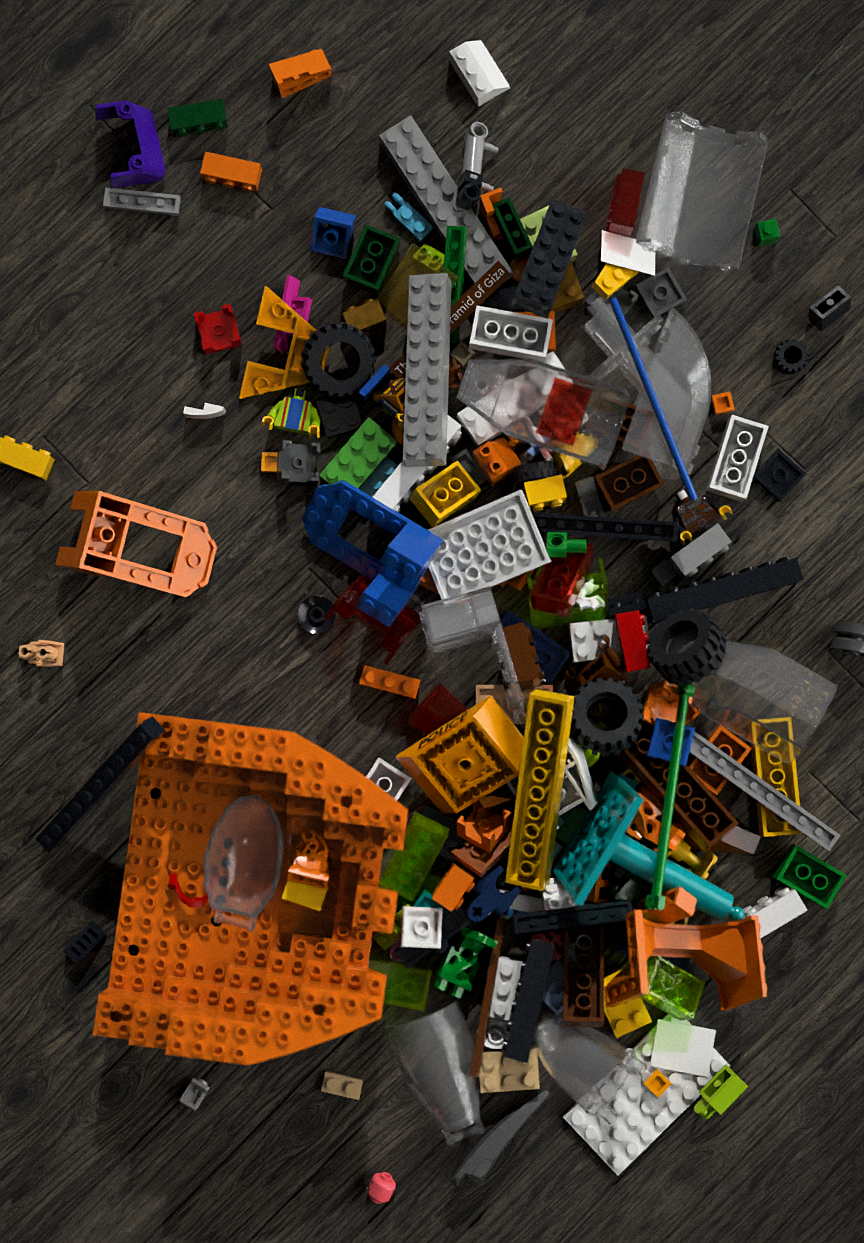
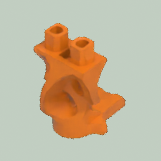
(641, 819)

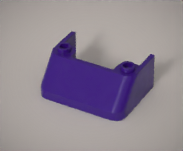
(148, 165)

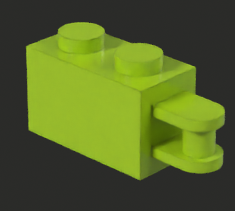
(719, 1093)

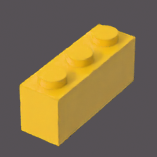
(25, 458)

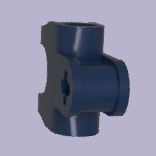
(490, 898)

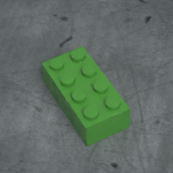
(360, 455)

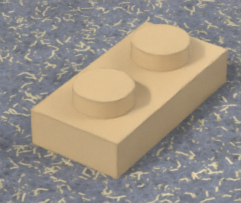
(342, 1085)

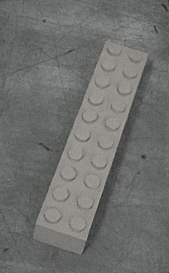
(437, 195)
(427, 370)

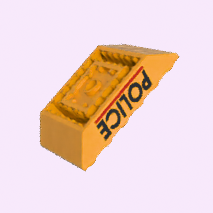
(478, 735)

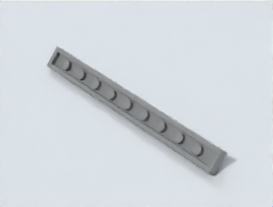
(763, 792)

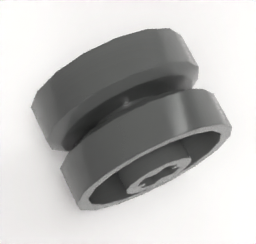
(854, 638)

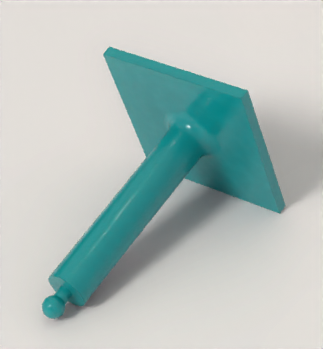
(602, 839)

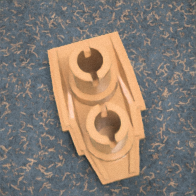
(43, 653)

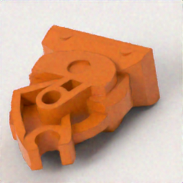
(311, 864)

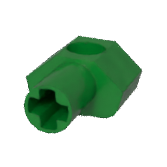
(559, 545)

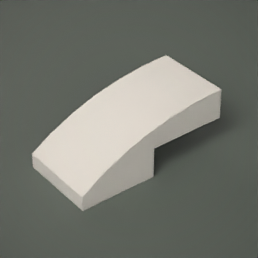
(209, 411)

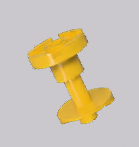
(699, 865)

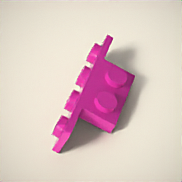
(299, 304)

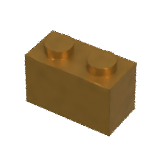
(365, 317)

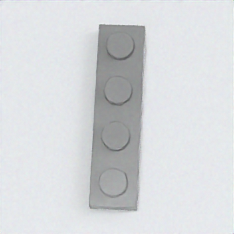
(142, 201)

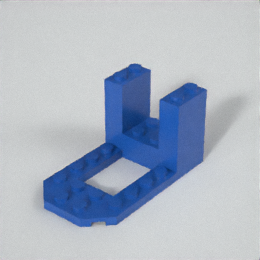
(403, 562)

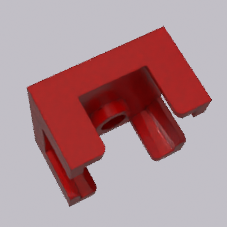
(218, 330)

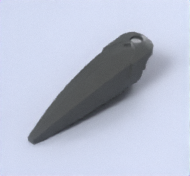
(488, 1149)

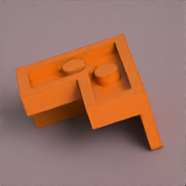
(487, 212)

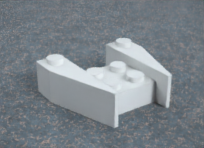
(576, 782)

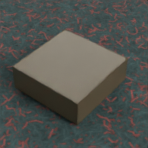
(462, 354)

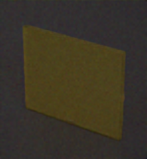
(396, 291)

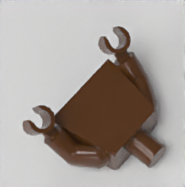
(603, 666)

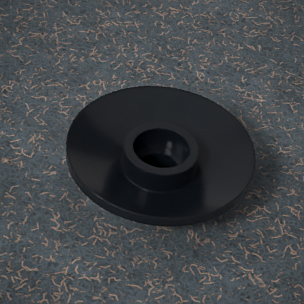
(306, 614)

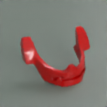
(192, 903)

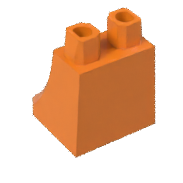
(496, 460)

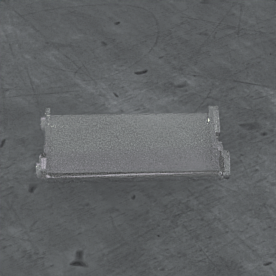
(701, 193)

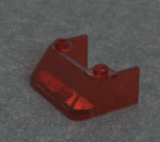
(394, 635)

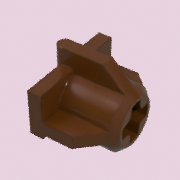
(455, 375)

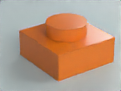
(722, 403)

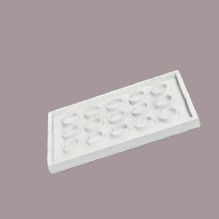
(487, 547)

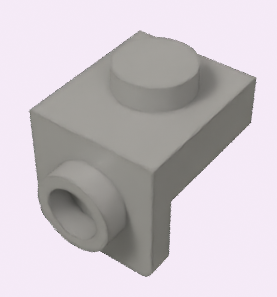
(194, 1094)

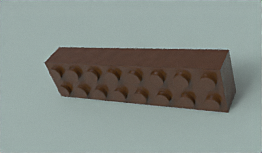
(694, 804)

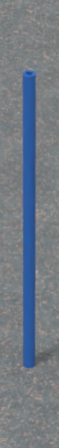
(653, 399)

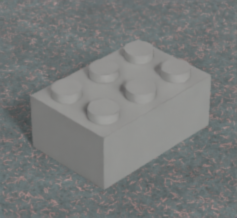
(699, 552)

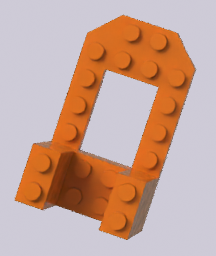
(104, 536)

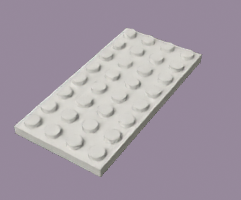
(638, 1110)

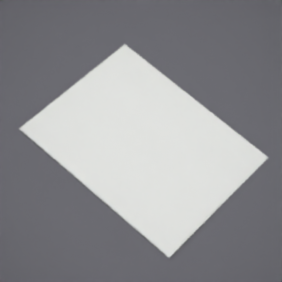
(626, 253)
(682, 1048)

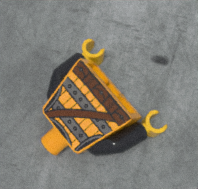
(392, 399)

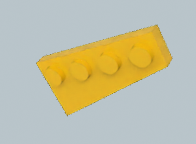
(611, 279)

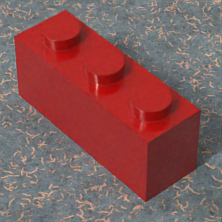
(632, 640)

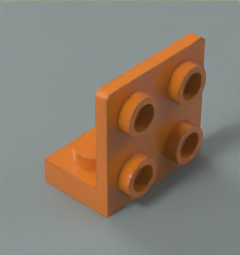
(661, 702)

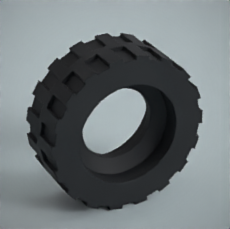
(534, 471)

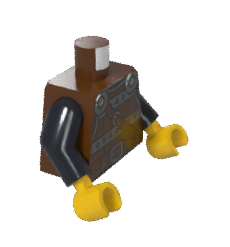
(696, 514)

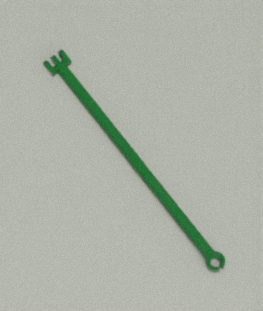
(655, 900)

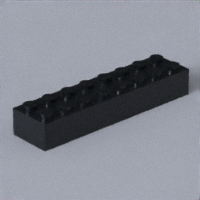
(724, 590)

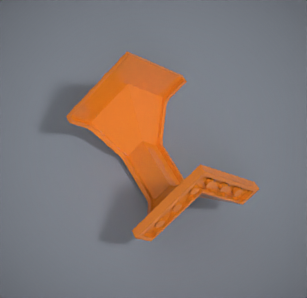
(722, 950)

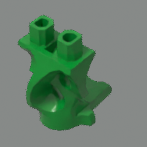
(453, 964)

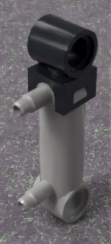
(471, 179)

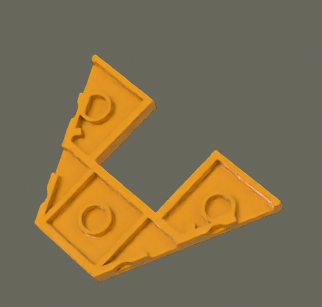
(280, 316)

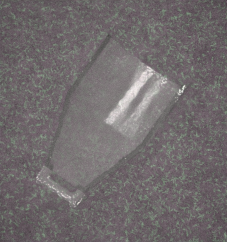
(436, 1066)

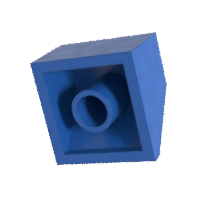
(332, 232)

